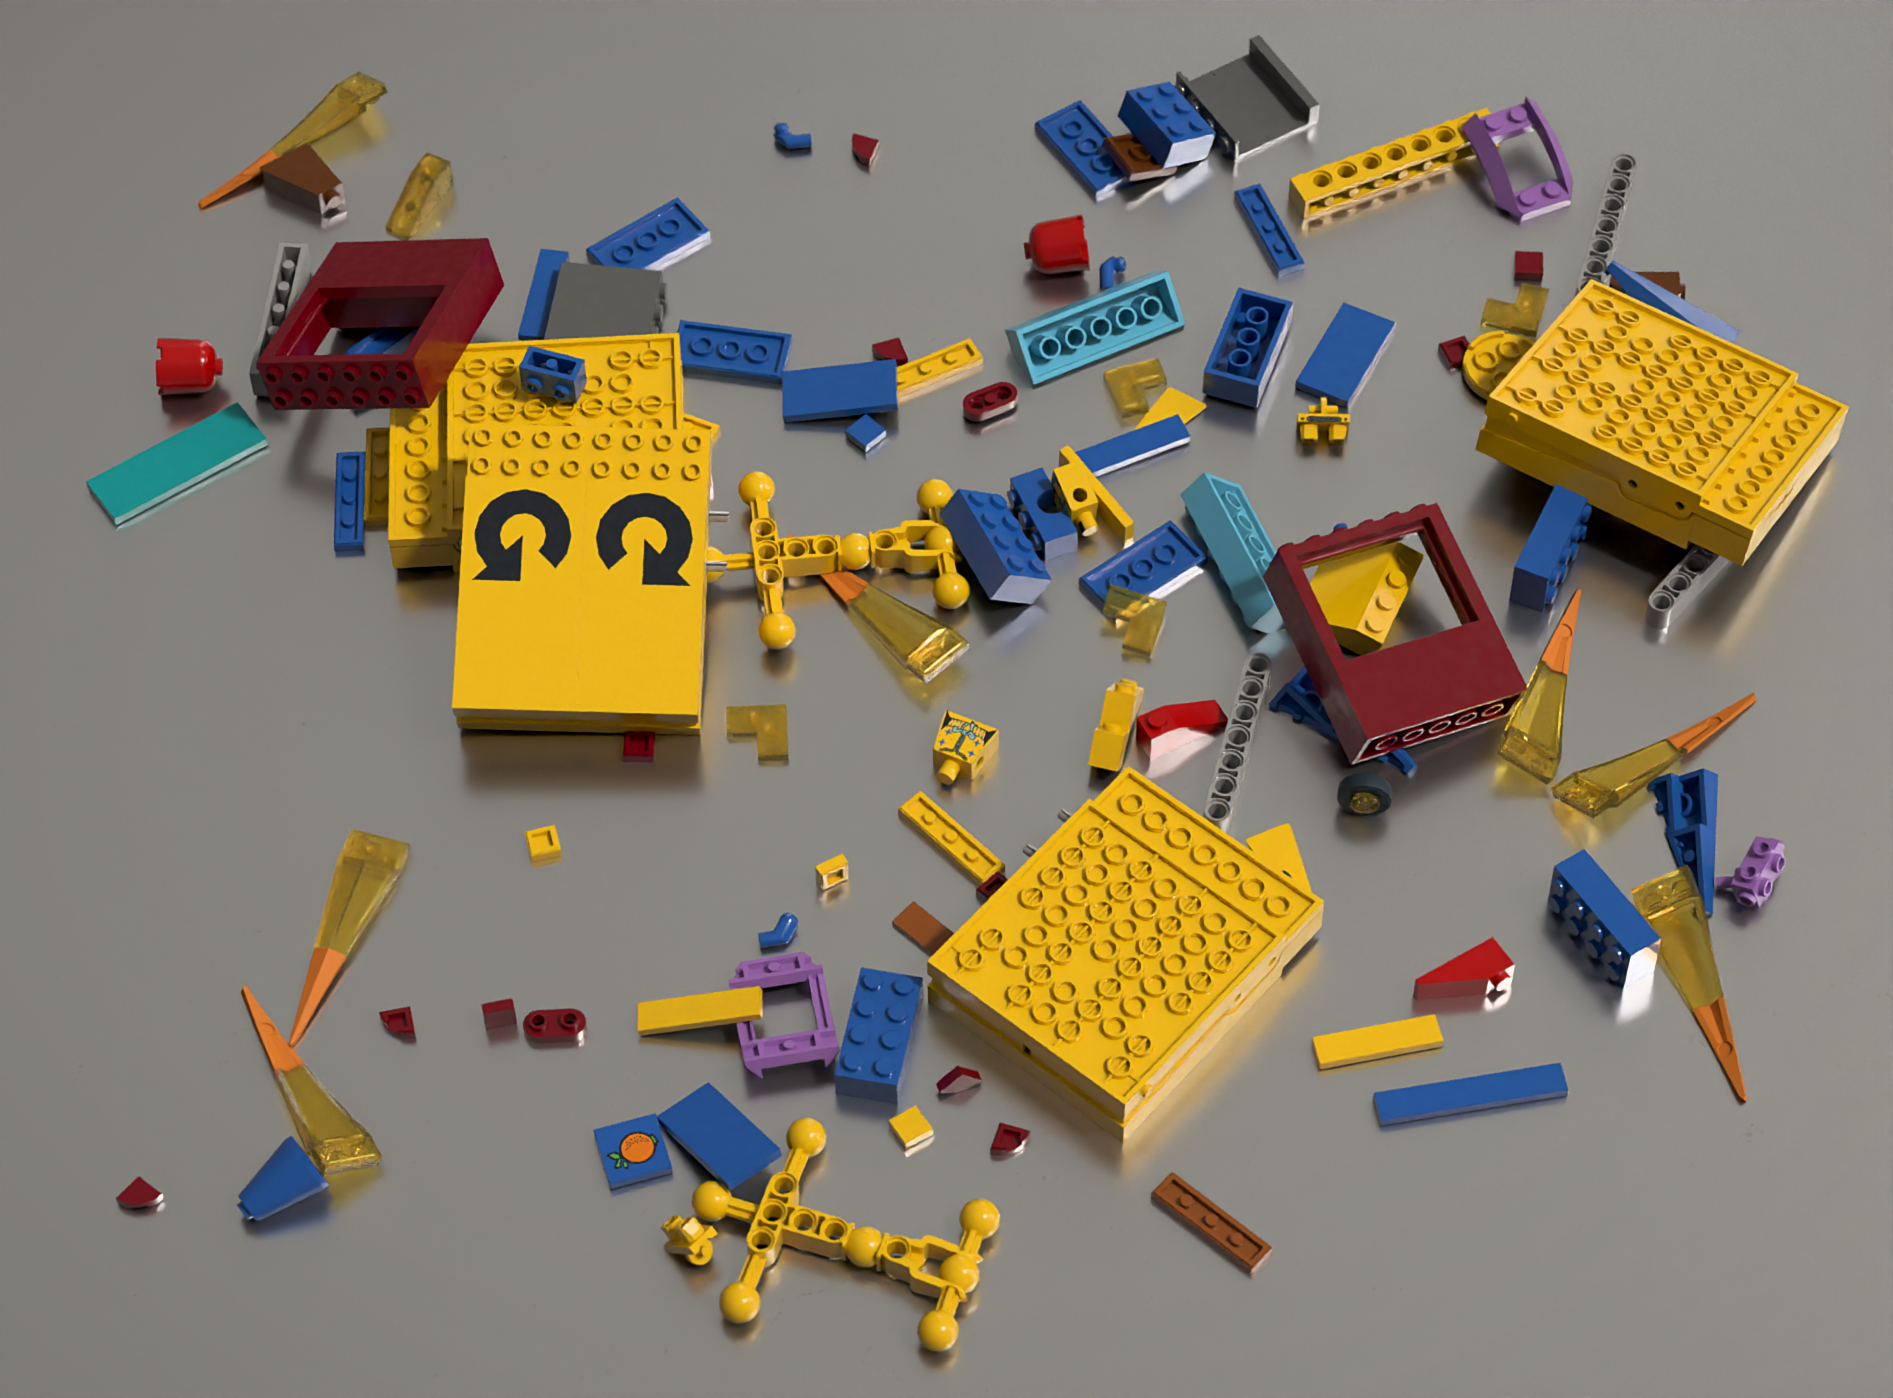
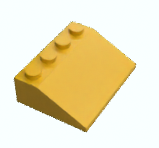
(1365, 593)

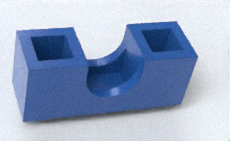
(1049, 532)

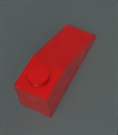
(1177, 725)
(1469, 974)

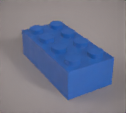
(1247, 347)
(995, 546)
(1550, 548)
(1603, 919)
(879, 1036)

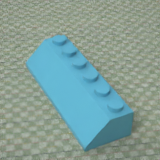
(1095, 326)
(1236, 545)

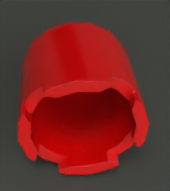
(1058, 246)
(186, 366)

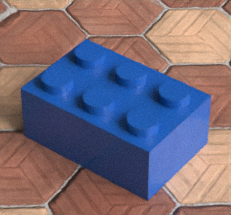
(1166, 124)

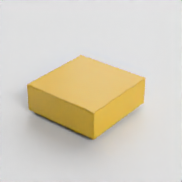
(543, 843)
(831, 872)
(910, 1127)

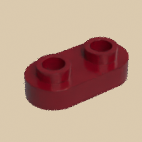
(989, 402)
(554, 1026)

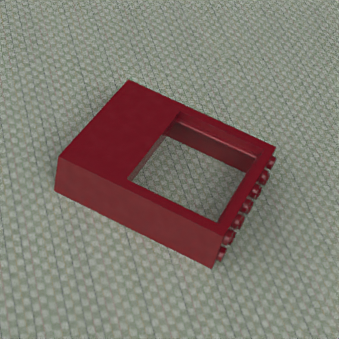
(365, 284)
(1413, 687)

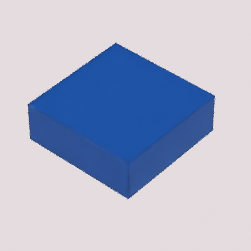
(865, 433)

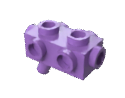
(1757, 872)

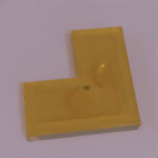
(1520, 317)
(1129, 382)
(1141, 612)
(766, 723)

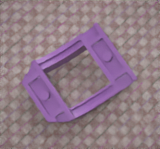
(1506, 124)
(790, 1047)

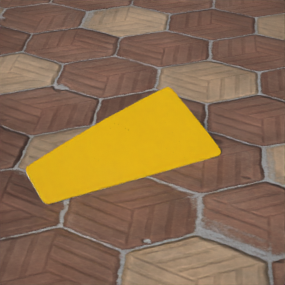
(1170, 404)
(1281, 851)

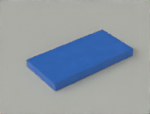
(1078, 141)
(651, 239)
(733, 351)
(1345, 354)
(840, 390)
(1146, 565)
(719, 1136)

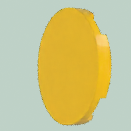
(1491, 359)

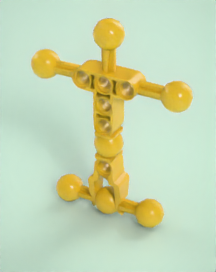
(823, 554)
(862, 1245)

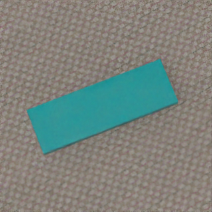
(176, 463)

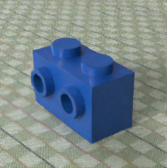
(552, 374)

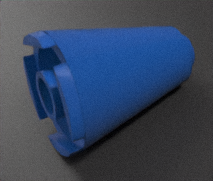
(281, 1182)

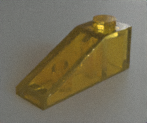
(420, 196)

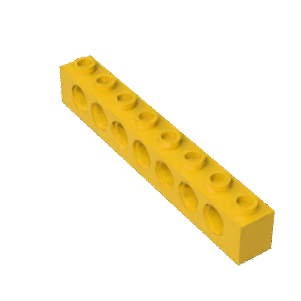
(1382, 167)

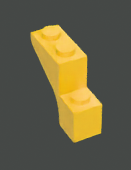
(1117, 718)

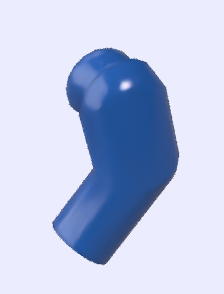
(790, 140)
(1109, 269)
(781, 934)

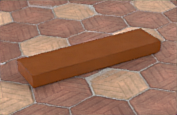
(922, 928)
(1211, 1222)

